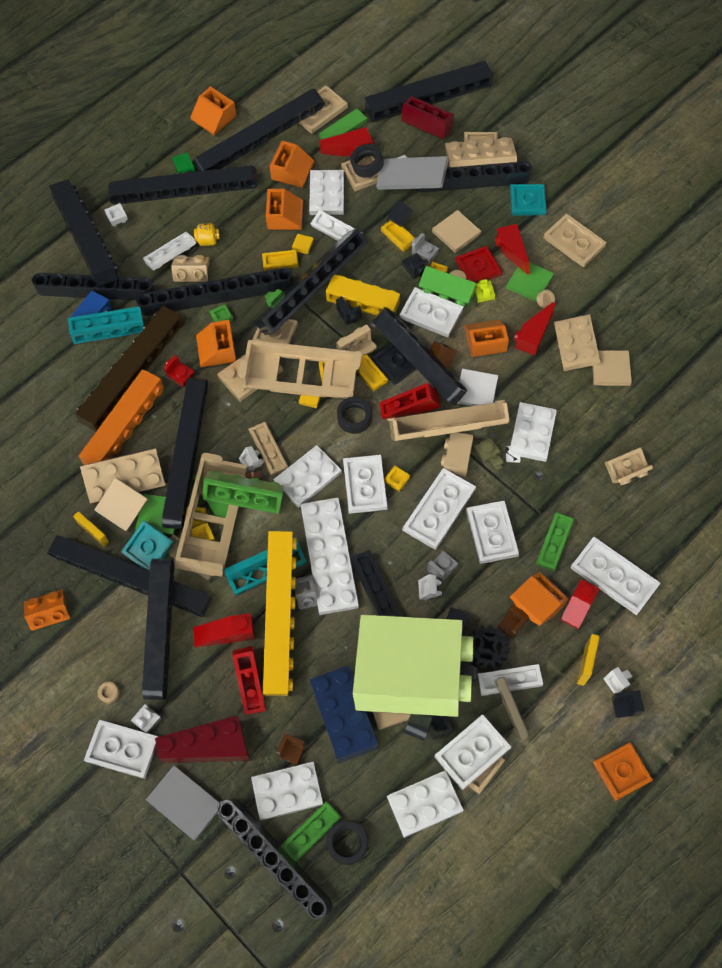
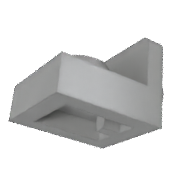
(423, 248)
(442, 566)
(305, 592)

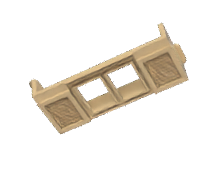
(262, 364)
(449, 421)
(201, 554)

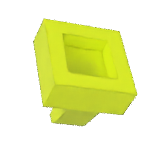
(484, 291)

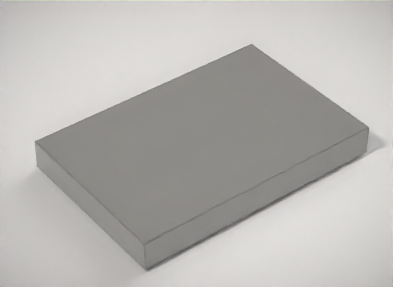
(184, 803)

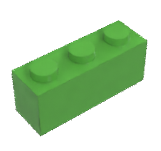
(448, 286)

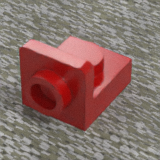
(178, 371)

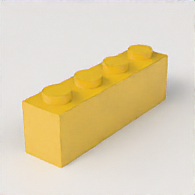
(368, 297)

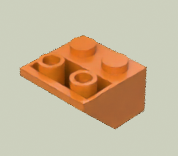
(213, 111)
(291, 165)
(283, 210)
(486, 338)
(216, 344)
(539, 598)

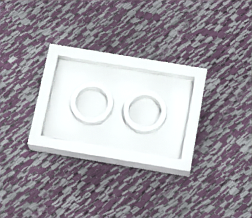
(327, 192)
(431, 312)
(532, 432)
(308, 476)
(365, 484)
(492, 532)
(121, 749)
(472, 752)
(286, 791)
(424, 804)

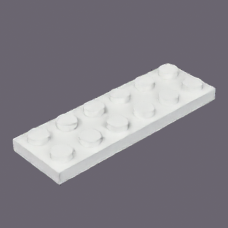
(329, 556)

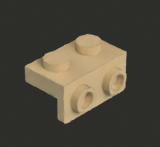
(190, 268)
(359, 340)
(628, 466)

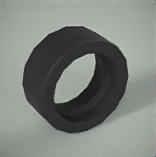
(362, 152)
(351, 402)
(347, 860)

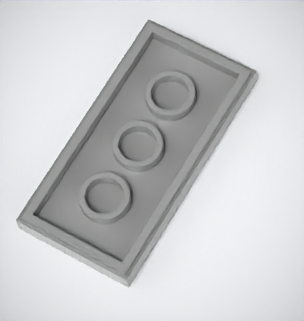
(412, 173)

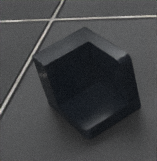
(399, 214)
(627, 704)

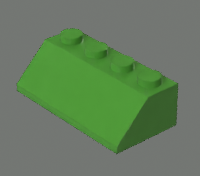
(242, 491)

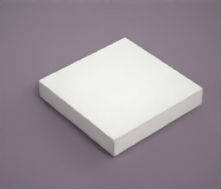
(480, 387)

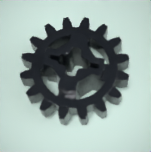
(494, 641)

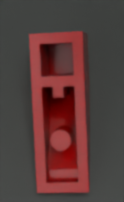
(345, 143)
(512, 246)
(532, 331)
(412, 402)
(224, 631)
(248, 680)

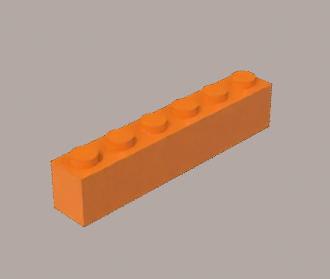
(123, 418)

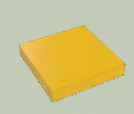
(588, 659)

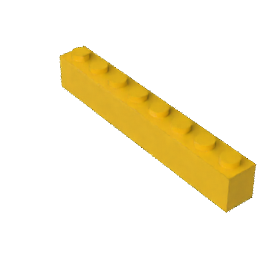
(278, 614)

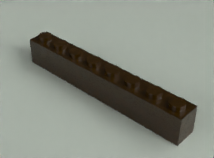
(122, 374)

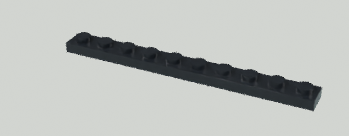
(384, 606)

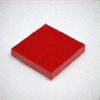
(478, 265)

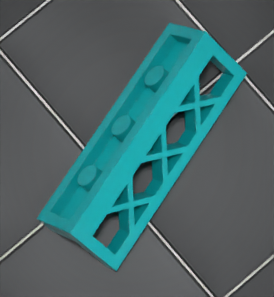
(106, 324)
(252, 564)

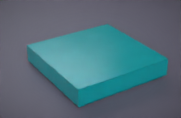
(527, 199)
(146, 545)

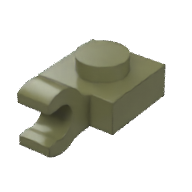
(489, 453)

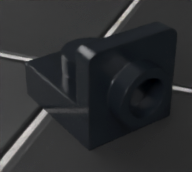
(415, 265)
(346, 312)

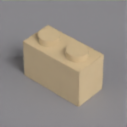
(458, 453)

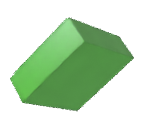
(221, 313)

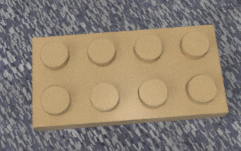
(480, 152)
(137, 470)

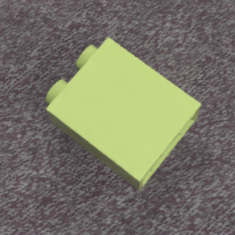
(411, 665)

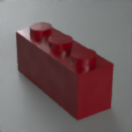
(427, 117)

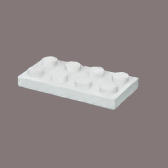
(439, 508)
(615, 575)

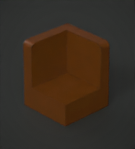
(443, 353)
(513, 621)
(290, 749)

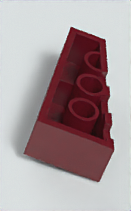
(205, 743)

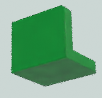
(183, 163)

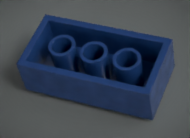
(346, 727)

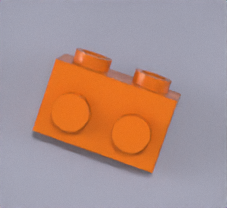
(46, 610)

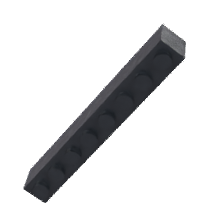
(429, 90)
(83, 232)
(310, 282)

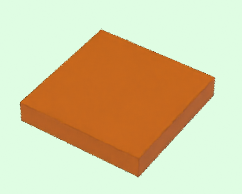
(622, 771)

